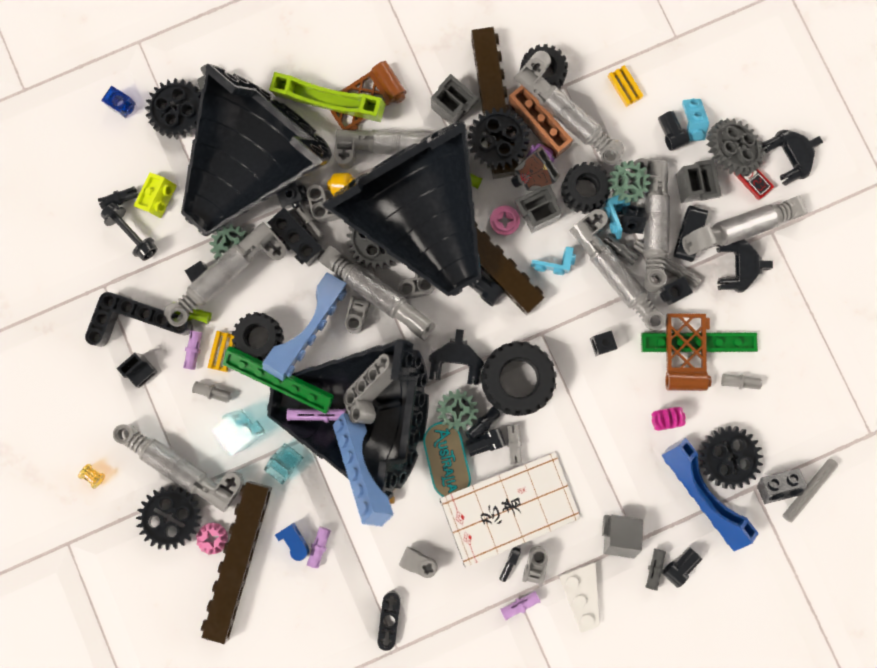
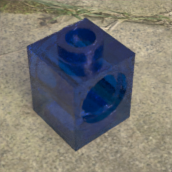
(112, 98)

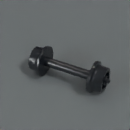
(113, 215)

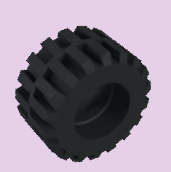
(557, 64)
(590, 173)
(247, 324)

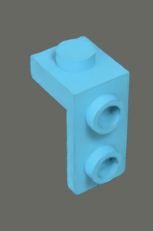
(697, 119)
(612, 207)
(567, 260)

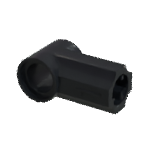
(674, 135)
(488, 291)
(489, 440)
(678, 571)

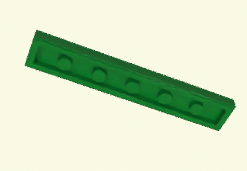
(714, 342)
(290, 386)

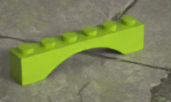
(353, 104)

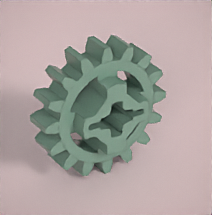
(637, 183)
(227, 237)
(467, 410)

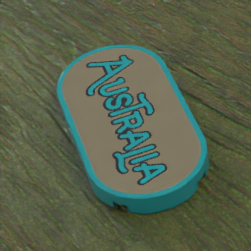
(446, 459)

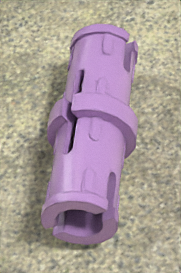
(192, 350)
(318, 547)
(520, 605)

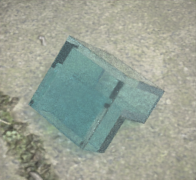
(283, 463)

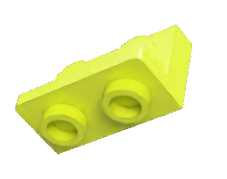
(155, 195)

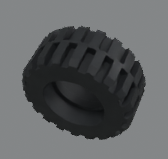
(544, 373)

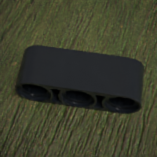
(693, 220)

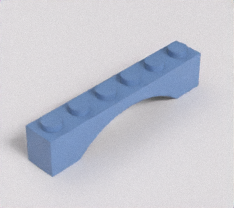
(283, 357)
(370, 500)

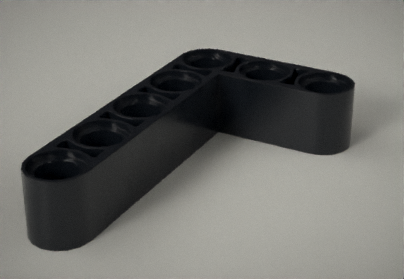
(119, 307)

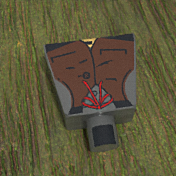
(535, 171)

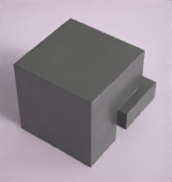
(452, 100)
(698, 182)
(539, 208)
(622, 536)

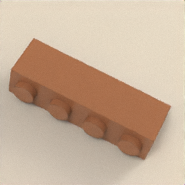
(540, 121)

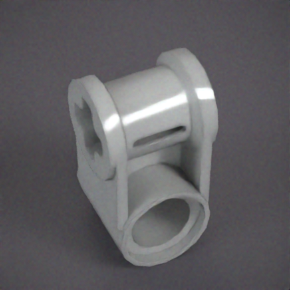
(357, 311)
(414, 560)
(535, 570)

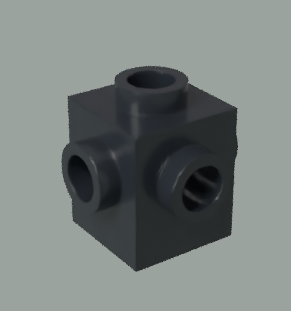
(293, 195)
(632, 219)

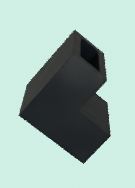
(137, 369)

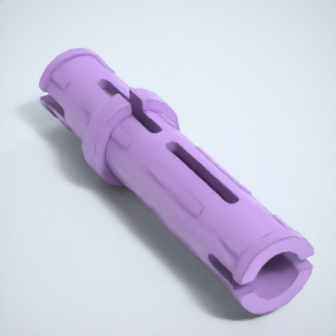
(293, 414)

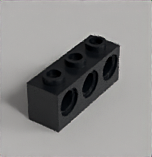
(292, 228)

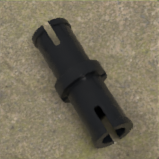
(118, 197)
(482, 424)

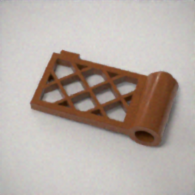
(386, 83)
(681, 377)

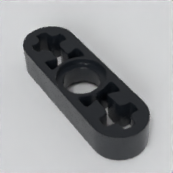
(381, 634)

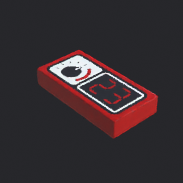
(756, 183)

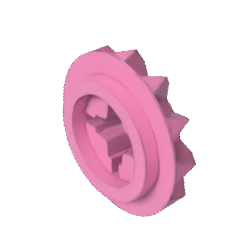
(511, 214)
(215, 530)

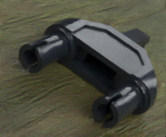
(798, 150)
(747, 266)
(458, 353)

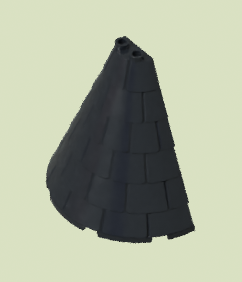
(244, 151)
(420, 209)
(389, 440)

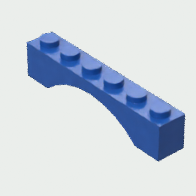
(733, 527)

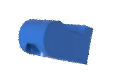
(298, 547)

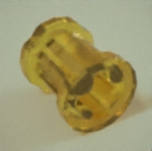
(91, 476)

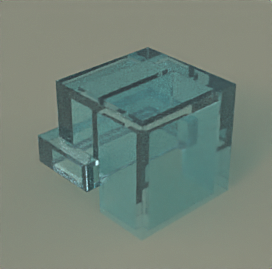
(238, 431)

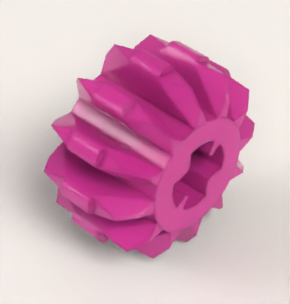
(668, 418)

